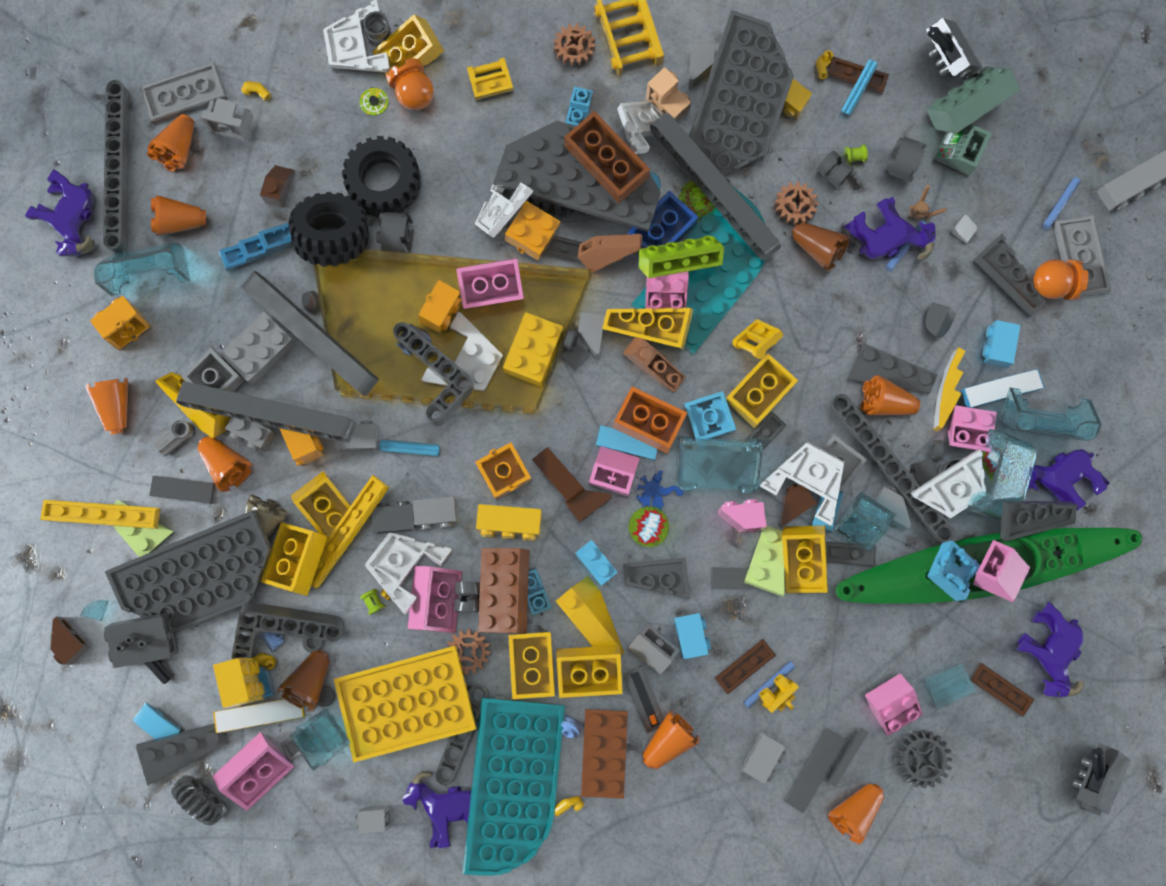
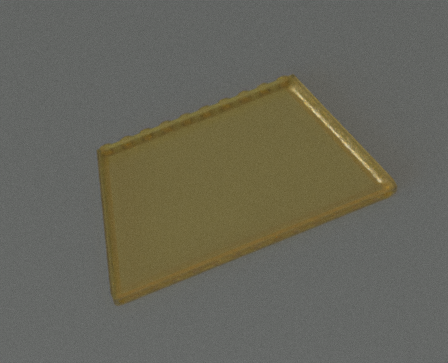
(386, 287)

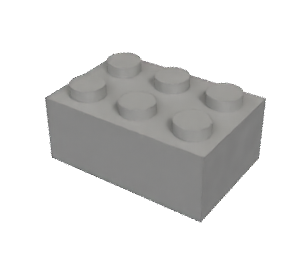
(258, 349)

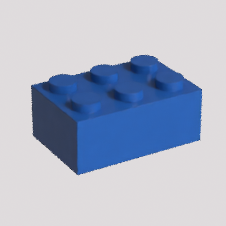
(669, 224)

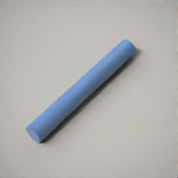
(1061, 203)
(902, 250)
(769, 684)

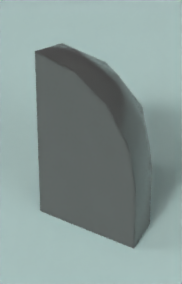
(939, 319)

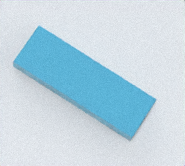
(624, 443)

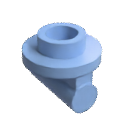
(271, 639)
(571, 727)

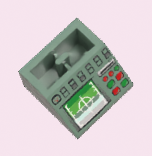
(963, 148)

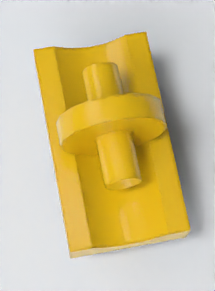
(781, 697)

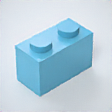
(1001, 343)
(596, 563)
(691, 636)

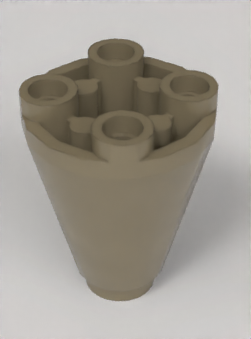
(267, 512)

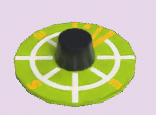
(373, 101)

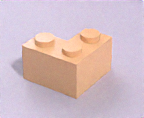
(665, 96)

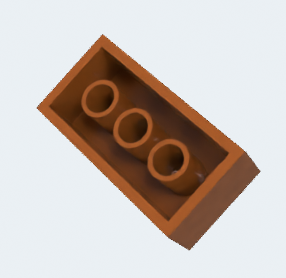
(606, 157)
(503, 590)
(604, 753)

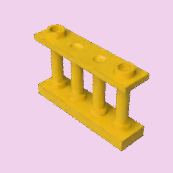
(648, 34)

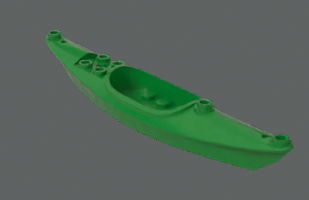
(907, 582)

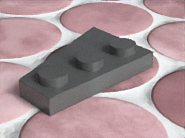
(661, 576)

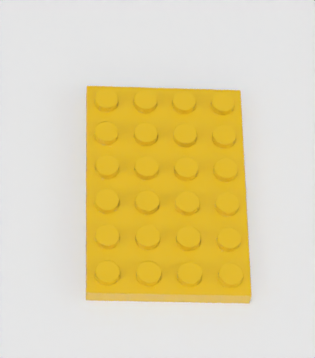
(405, 703)

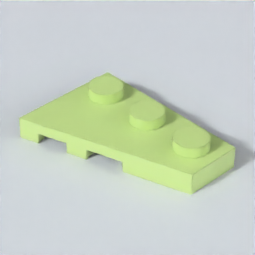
(143, 539)
(767, 563)

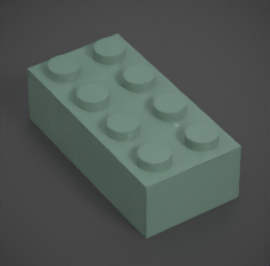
(973, 99)

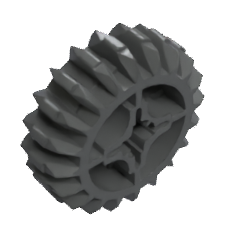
(918, 765)
(198, 800)

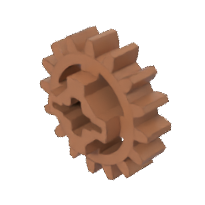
(574, 36)
(803, 202)
(475, 645)

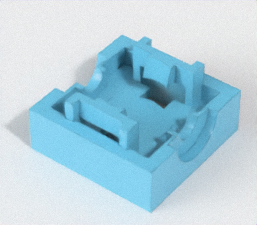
(717, 413)
(946, 569)

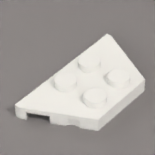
(954, 487)

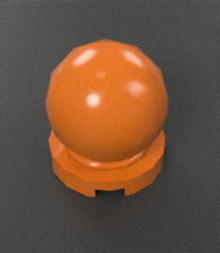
(411, 85)
(1061, 279)

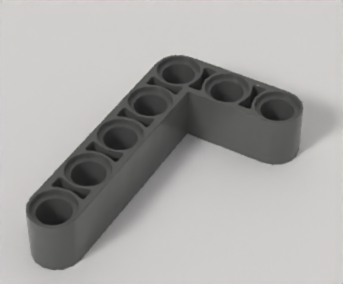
(438, 367)
(281, 626)
(455, 743)

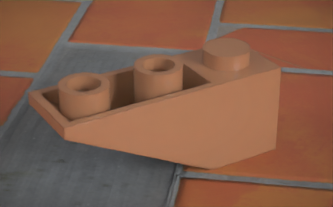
(604, 250)
(654, 364)

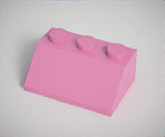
(490, 283)
(435, 599)
(252, 771)

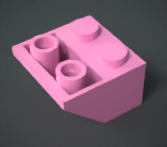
(667, 291)
(969, 427)
(613, 471)
(745, 516)
(1001, 571)
(894, 704)

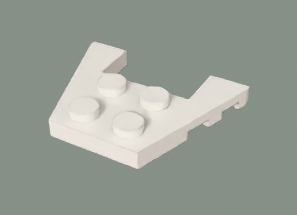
(347, 44)
(636, 121)
(500, 209)
(476, 358)
(814, 470)
(395, 561)

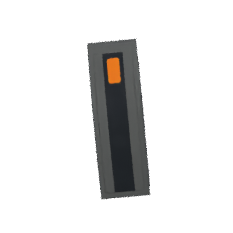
(644, 698)

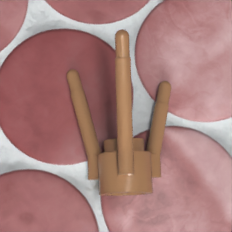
(921, 209)

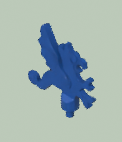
(654, 489)

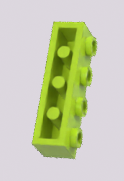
(681, 256)

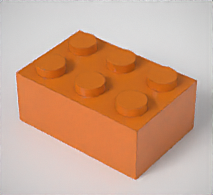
(649, 420)

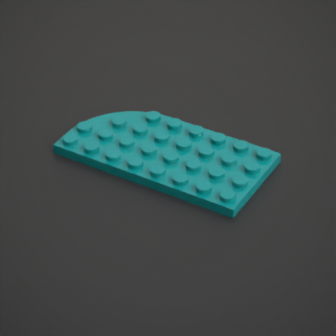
(716, 288)
(512, 784)

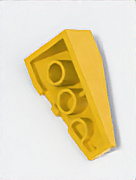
(209, 423)
(589, 614)

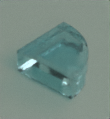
(95, 610)

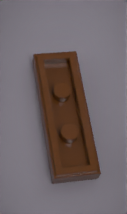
(850, 73)
(558, 475)
(745, 666)
(1001, 689)

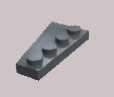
(1005, 270)
(906, 375)
(1033, 517)
(175, 751)

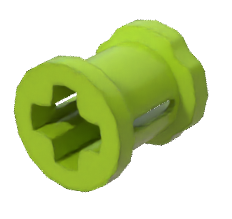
(856, 154)
(373, 595)

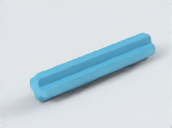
(859, 87)
(409, 447)

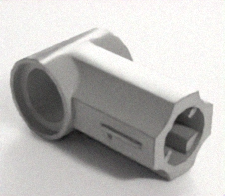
(172, 438)

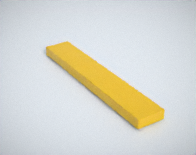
(100, 514)
(349, 527)

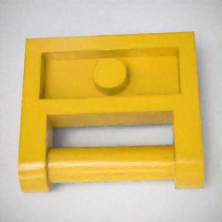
(490, 84)
(760, 333)

